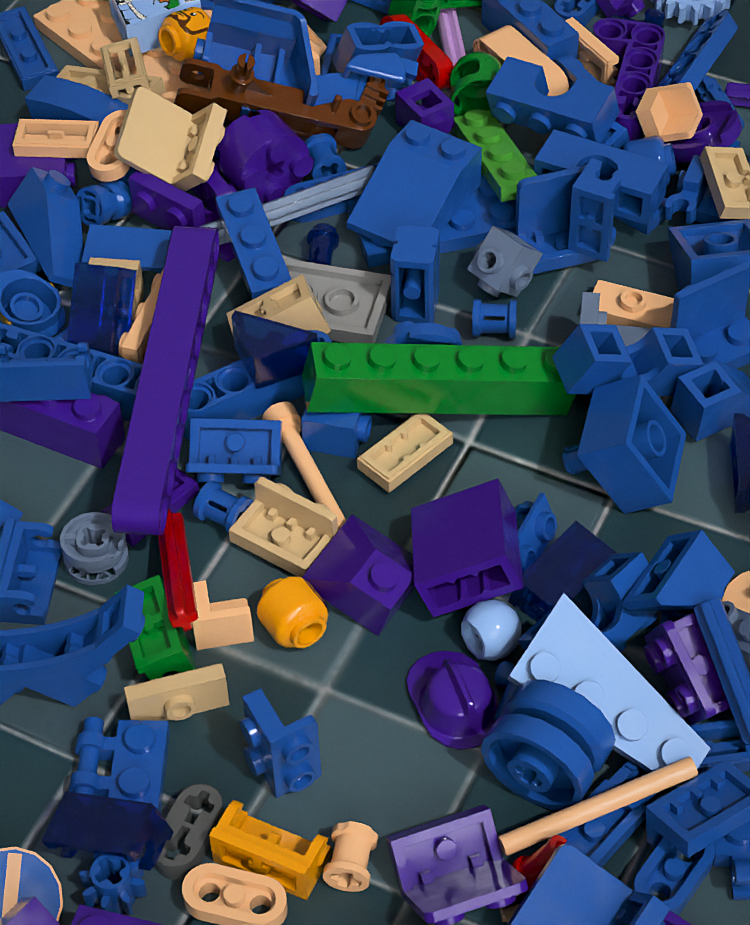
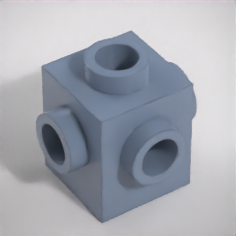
(504, 262)

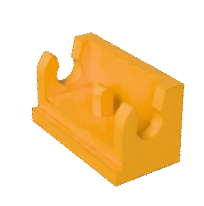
(268, 850)

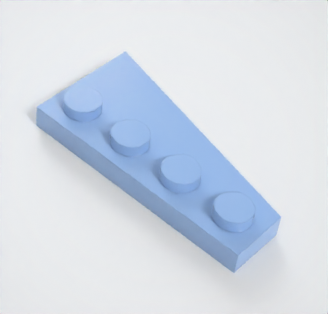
(583, 659)

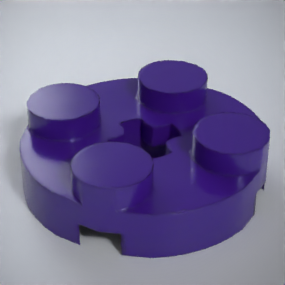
(717, 128)

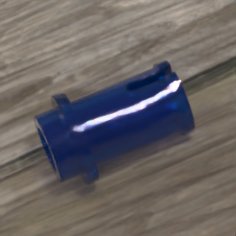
(322, 241)

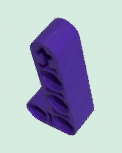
(639, 65)

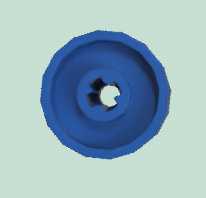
(548, 744)

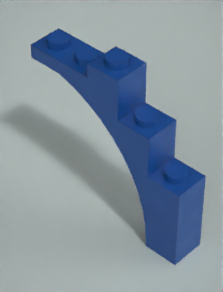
(70, 655)

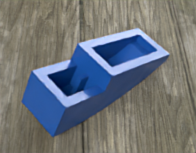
(68, 100)

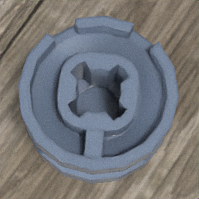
(93, 548)

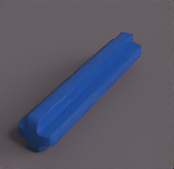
(727, 660)

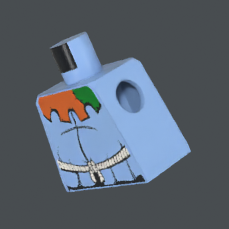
(145, 18)

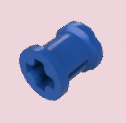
(324, 154)
(483, 310)
(213, 492)

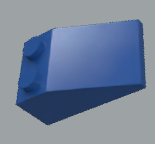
(417, 183)

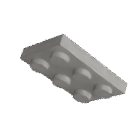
(349, 298)

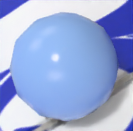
(491, 630)

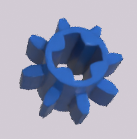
(109, 896)

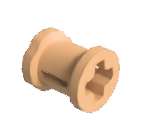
(350, 856)

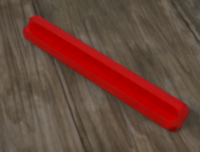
(177, 573)

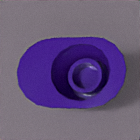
(452, 698)

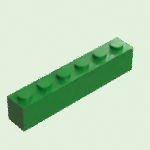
(433, 379)

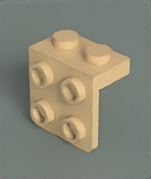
(169, 140)

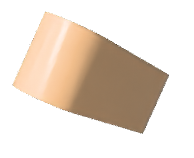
(511, 43)

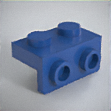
(235, 447)
(282, 754)

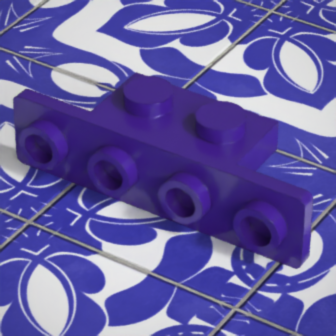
(170, 207)

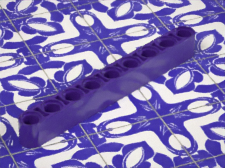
(166, 383)

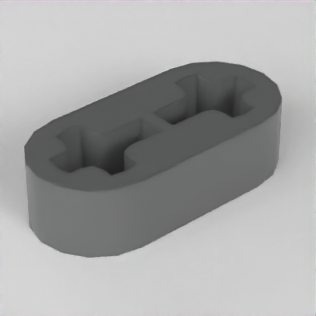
(196, 835)

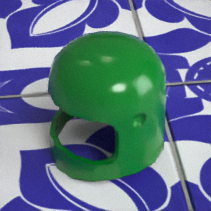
(472, 87)

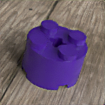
(263, 155)

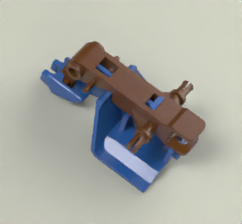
(264, 61)

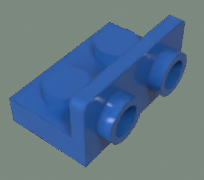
(700, 809)

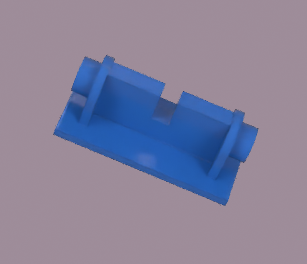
(535, 529)

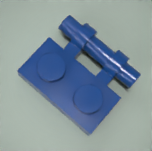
(137, 756)

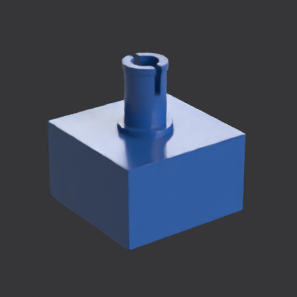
(629, 445)

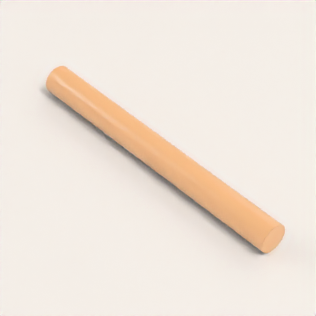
(597, 806)

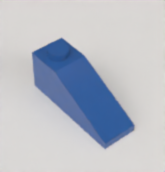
(50, 222)

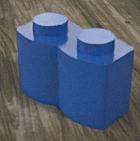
(372, 38)

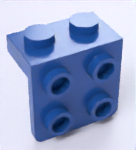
(544, 218)
(583, 893)

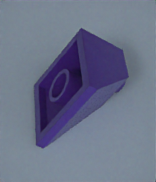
(363, 574)

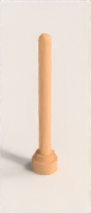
(303, 460)

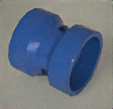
(104, 202)

